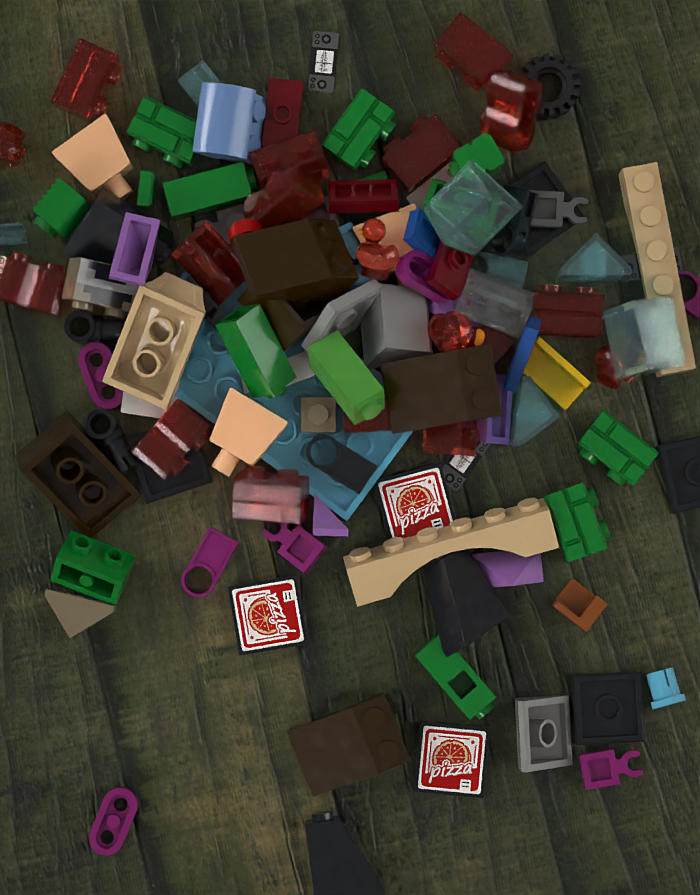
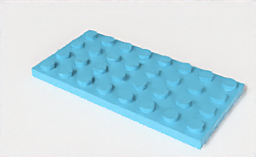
(213, 372)

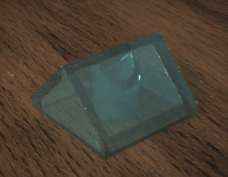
(470, 209)
(594, 263)
(644, 337)
(531, 413)

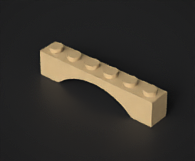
(654, 246)
(518, 529)

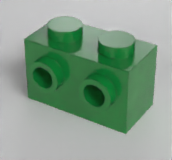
(92, 568)

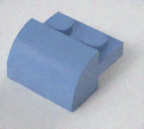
(229, 122)

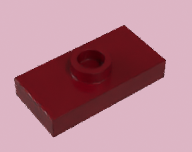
(282, 110)
(363, 196)
(449, 271)

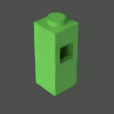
(346, 378)

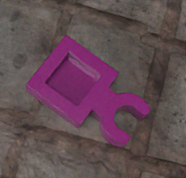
(298, 547)
(602, 768)

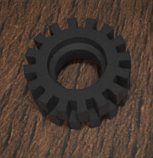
(568, 78)

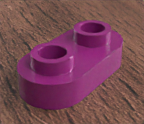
(413, 272)
(94, 375)
(113, 820)

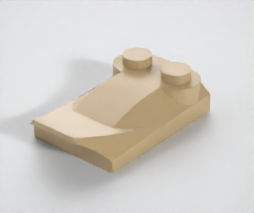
(157, 339)

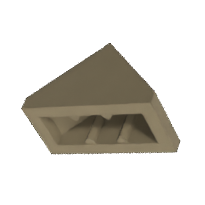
(76, 611)

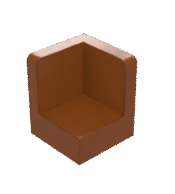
(579, 604)

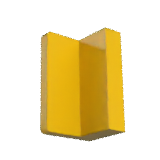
(554, 374)

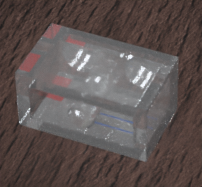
(495, 303)

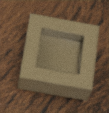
(318, 415)

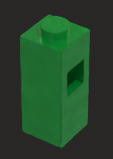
(209, 190)
(256, 351)
(456, 679)

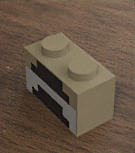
(89, 286)

